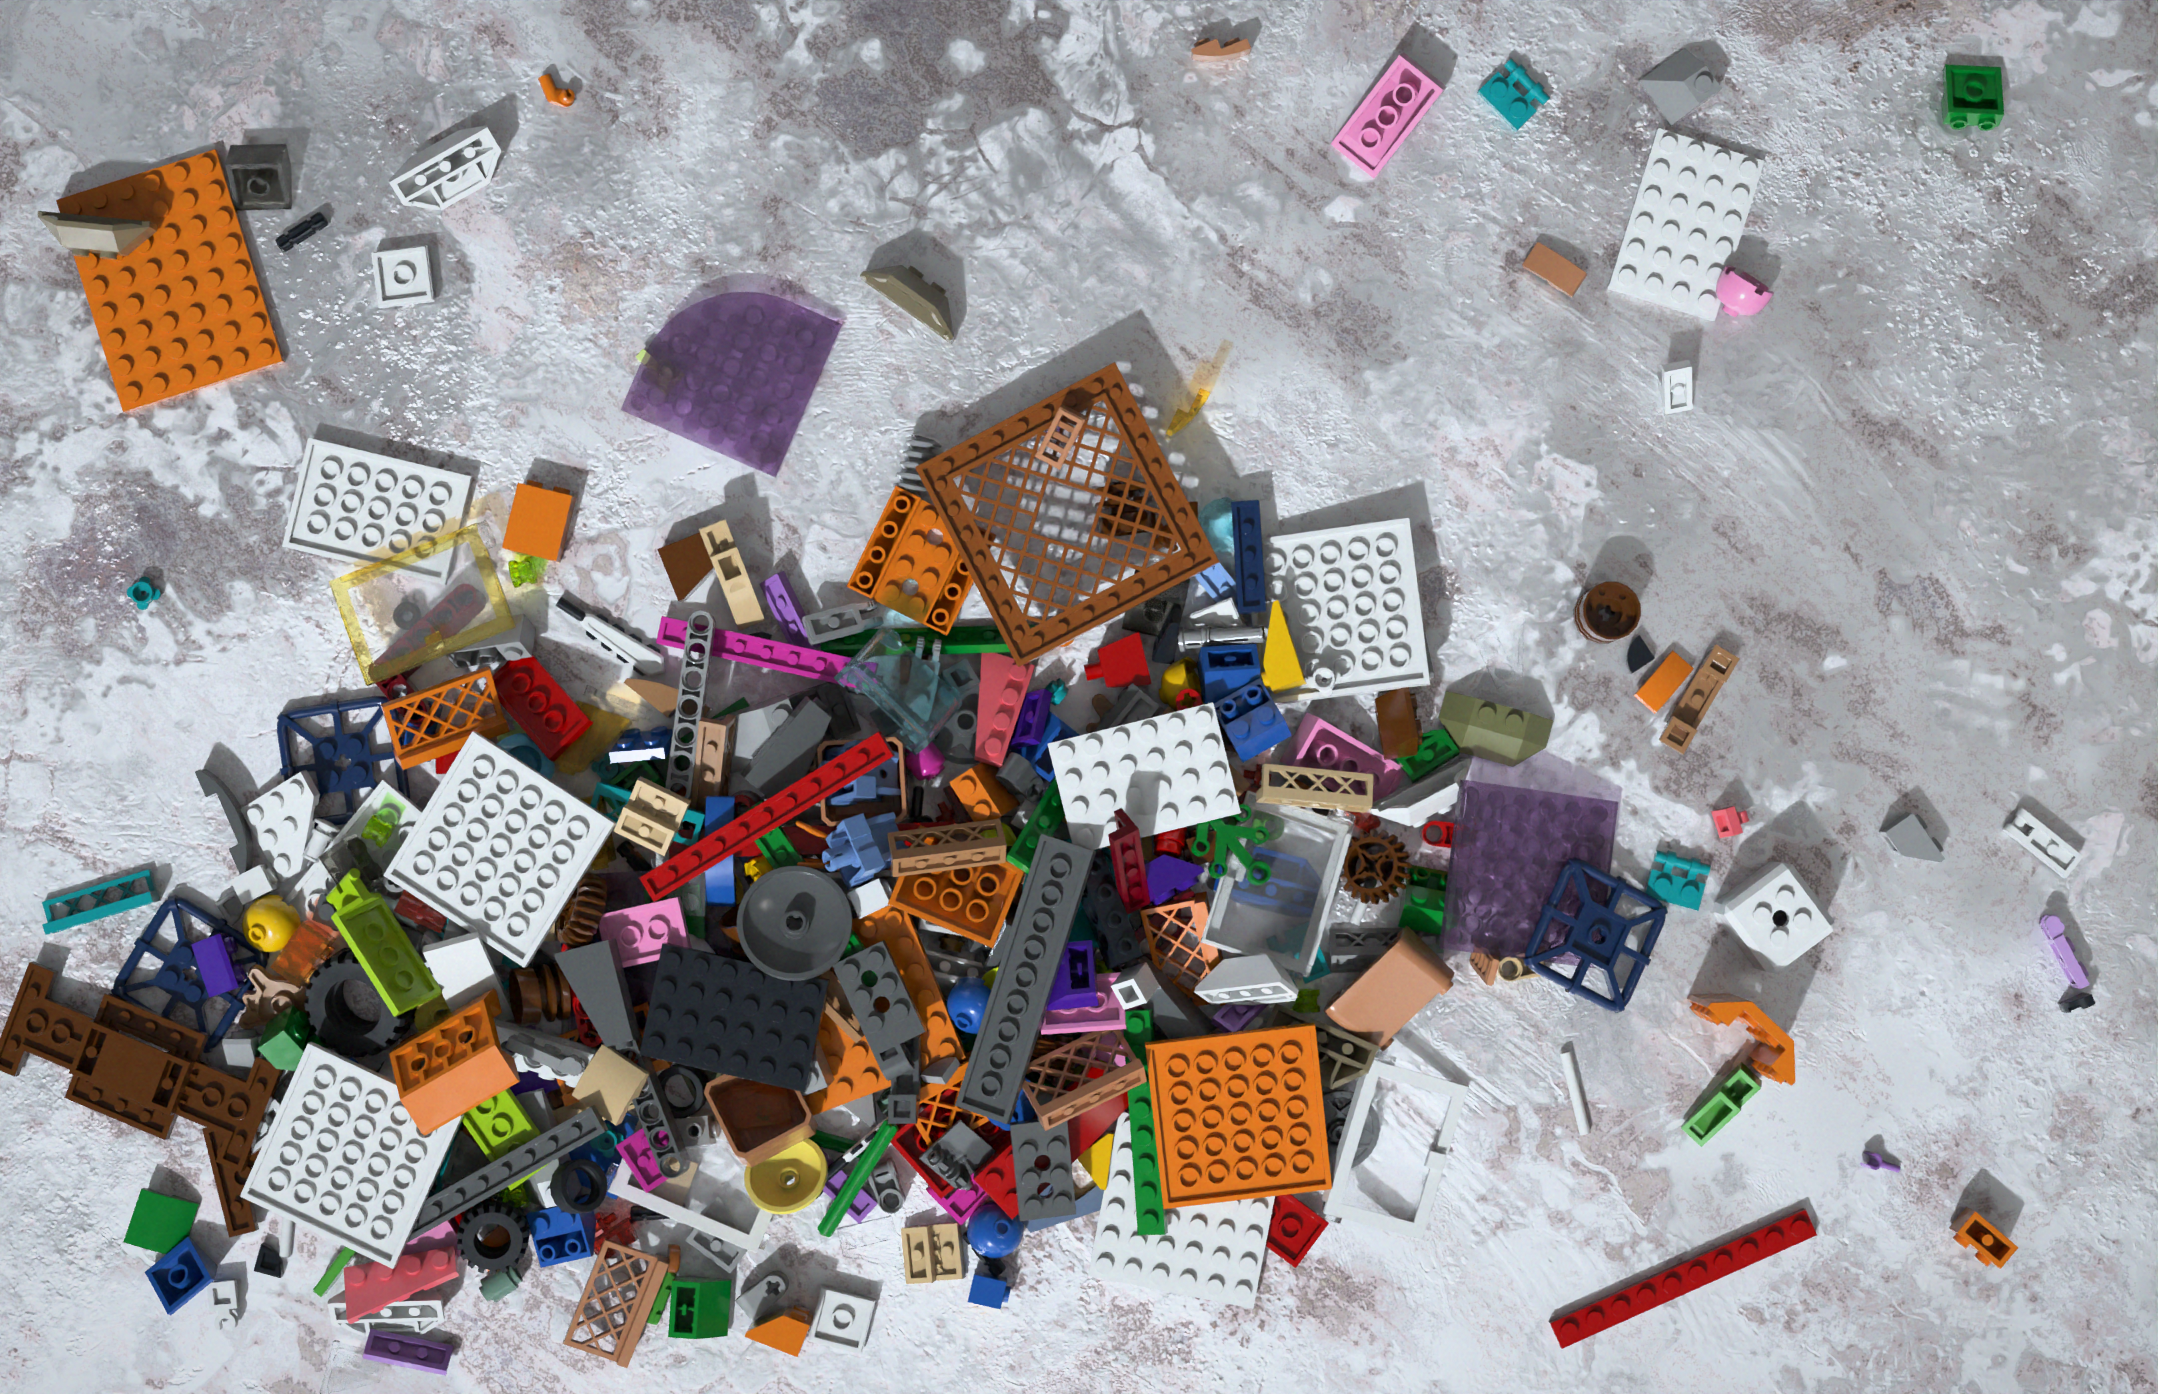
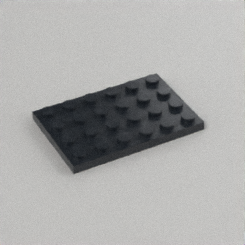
(733, 1018)

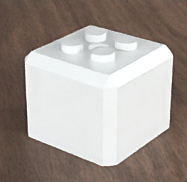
(1749, 911)

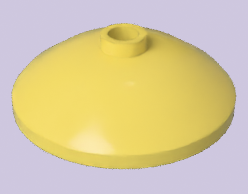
(768, 1180)

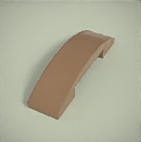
(1698, 698)

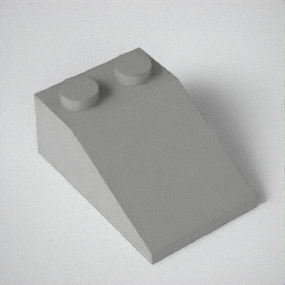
(755, 727)

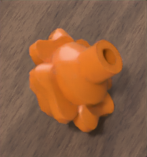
(1162, 541)

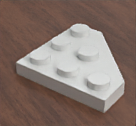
(284, 823)

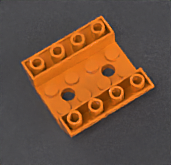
(901, 552)
(1773, 1055)
(454, 1072)

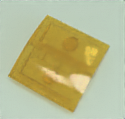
(1183, 419)

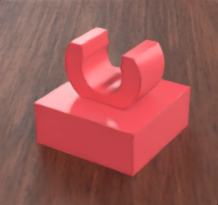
(1729, 821)

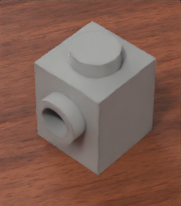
(698, 1130)

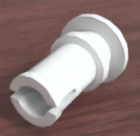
(319, 839)

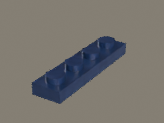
(1248, 556)

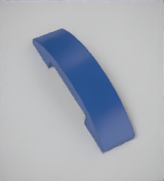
(721, 877)

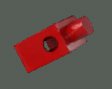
(1121, 664)

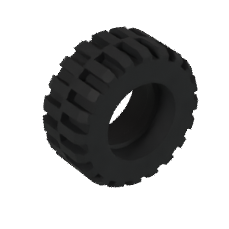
(335, 1019)

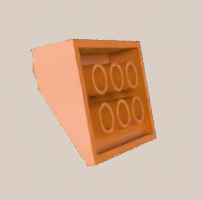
(960, 900)

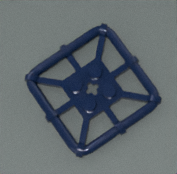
(329, 749)
(1579, 942)
(171, 974)

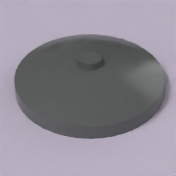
(794, 923)

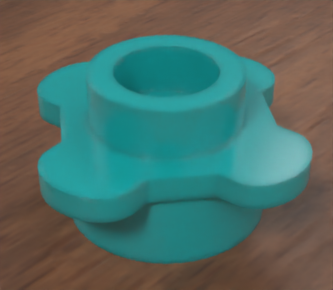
(143, 585)
(1058, 691)
(600, 768)
(607, 1148)

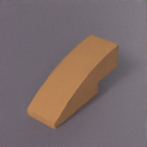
(663, 697)

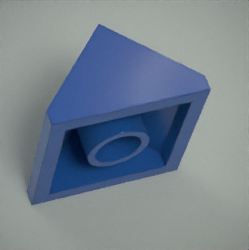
(181, 1274)

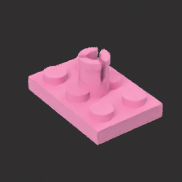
(644, 929)
(1106, 1016)

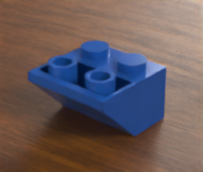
(1226, 670)
(1251, 720)
(1039, 754)
(562, 1235)

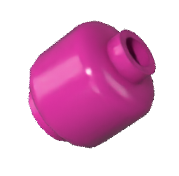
(926, 763)

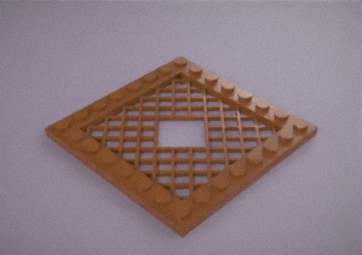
(1027, 642)

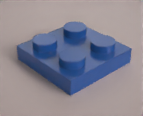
(642, 745)

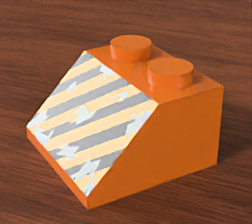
(782, 1329)

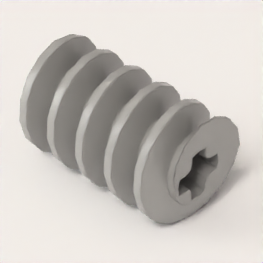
(919, 454)

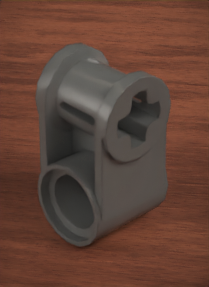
(1020, 777)

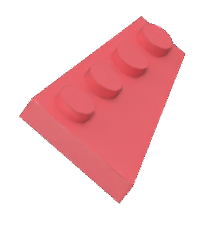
(999, 704)
(377, 1285)

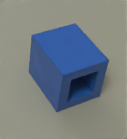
(989, 1290)

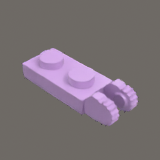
(2063, 951)

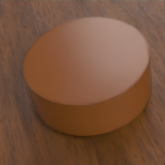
(673, 1257)

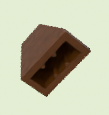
(686, 565)

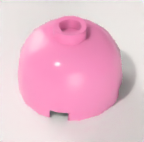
(1741, 293)

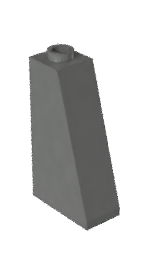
(790, 749)
(602, 989)
(1172, 1008)

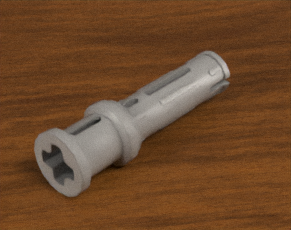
(1222, 636)

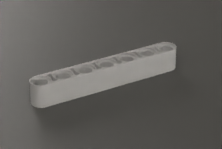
(687, 692)

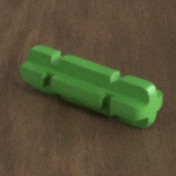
(661, 1299)

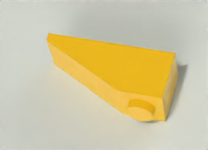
(1280, 657)

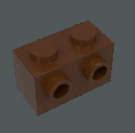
(1208, 857)

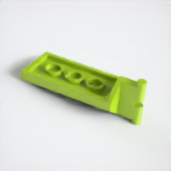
(381, 945)
(501, 1127)

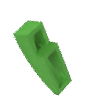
(1722, 1104)

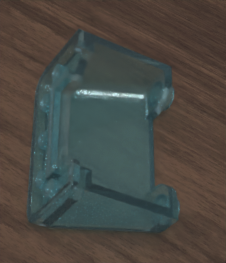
(902, 687)

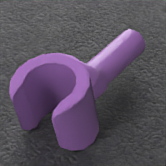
(1876, 1162)

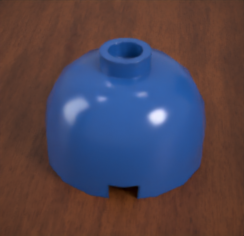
(968, 1003)
(993, 1231)

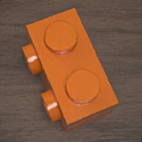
(1984, 1238)

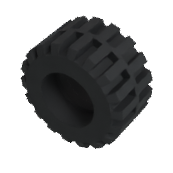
(493, 1257)

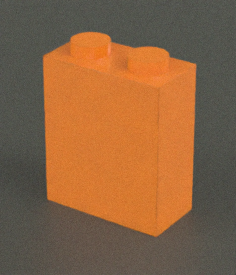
(539, 521)
(982, 793)

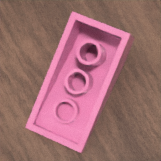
(1388, 114)
(1326, 747)

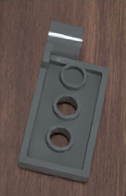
(885, 1030)
(1028, 1143)

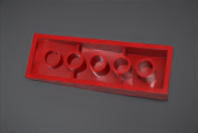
(997, 1173)

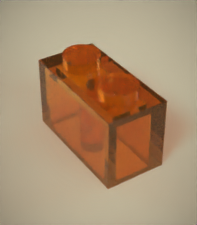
(304, 953)

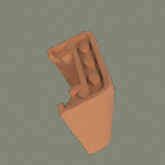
(1390, 990)

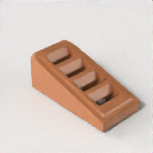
(1052, 432)
(1485, 966)

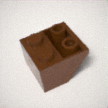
(1397, 724)

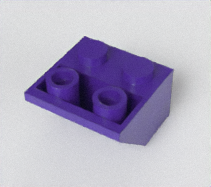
(1170, 874)
(219, 964)
(1076, 978)

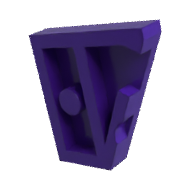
(1031, 720)

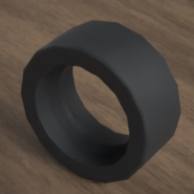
(699, 1081)
(559, 1187)

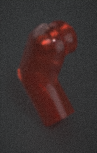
(1364, 823)

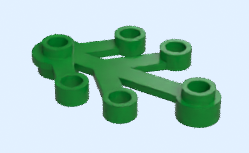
(1227, 836)

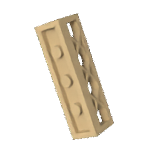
(1315, 799)

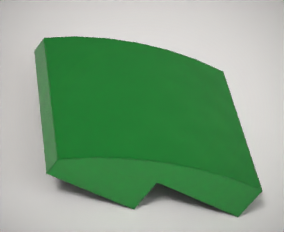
(160, 1221)

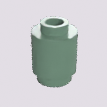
(500, 1284)

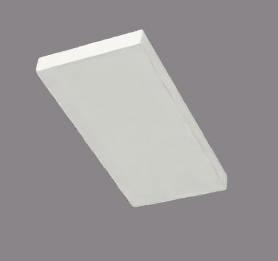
(465, 972)

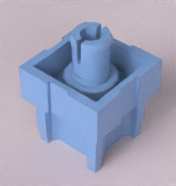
(869, 786)
(861, 848)

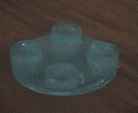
(1217, 524)

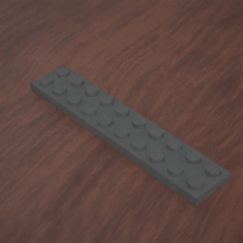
(1025, 978)

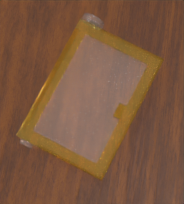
(422, 603)

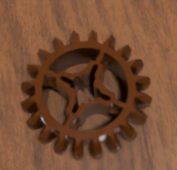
(1383, 861)
(582, 912)

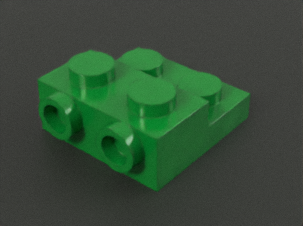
(1972, 96)

